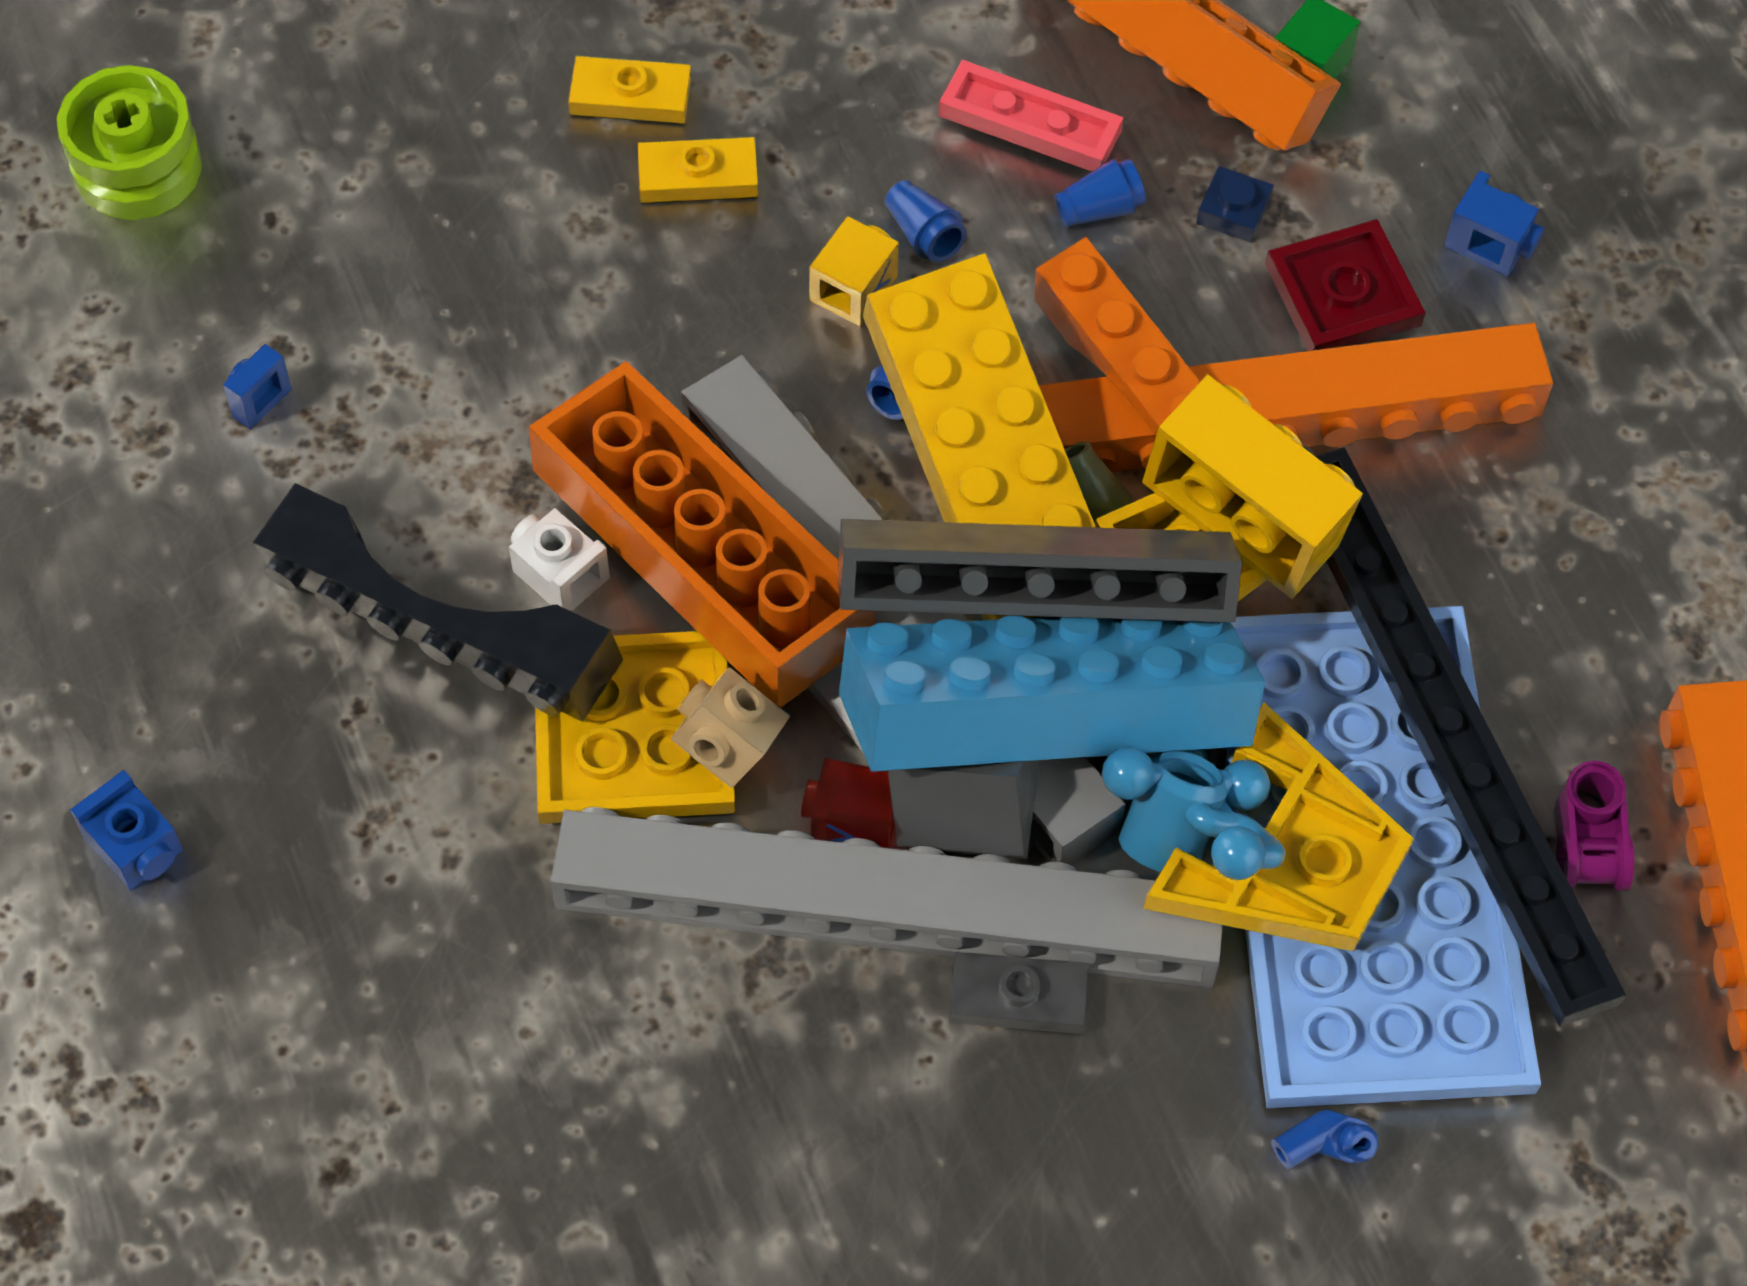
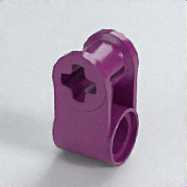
(1594, 841)

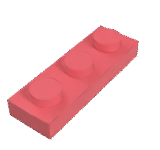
(1030, 116)

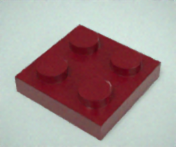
(1345, 287)

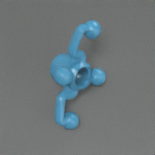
(1185, 802)

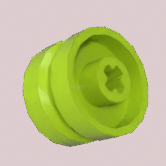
(129, 142)

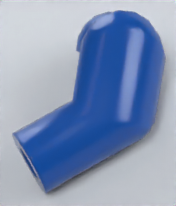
(1328, 1135)

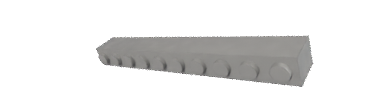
(781, 453)
(874, 896)

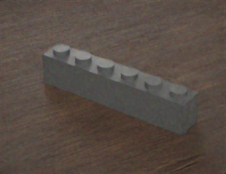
(1038, 570)

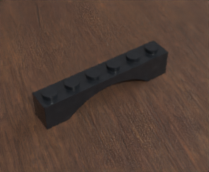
(541, 652)

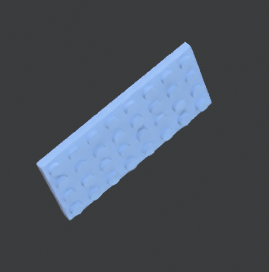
(1437, 980)

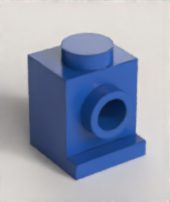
(1493, 227)
(127, 831)

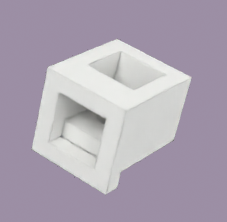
(561, 575)

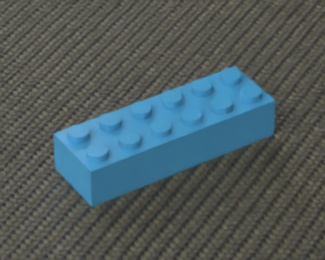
(1045, 689)

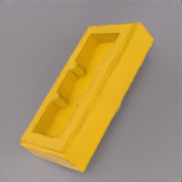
(630, 89)
(697, 169)

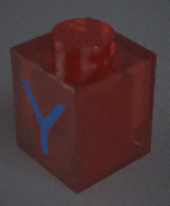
(849, 804)

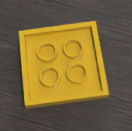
(624, 746)

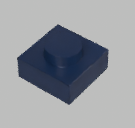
(1234, 204)

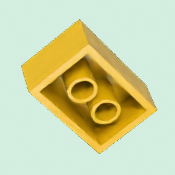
(1251, 479)

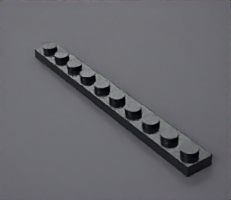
(1470, 767)

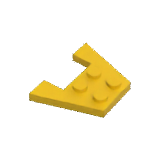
(1335, 861)

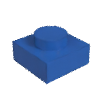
(257, 386)

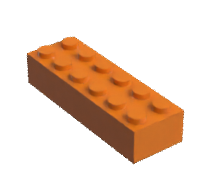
(697, 531)

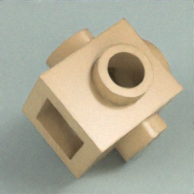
(728, 726)

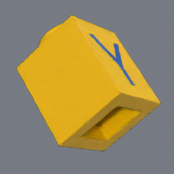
(851, 266)

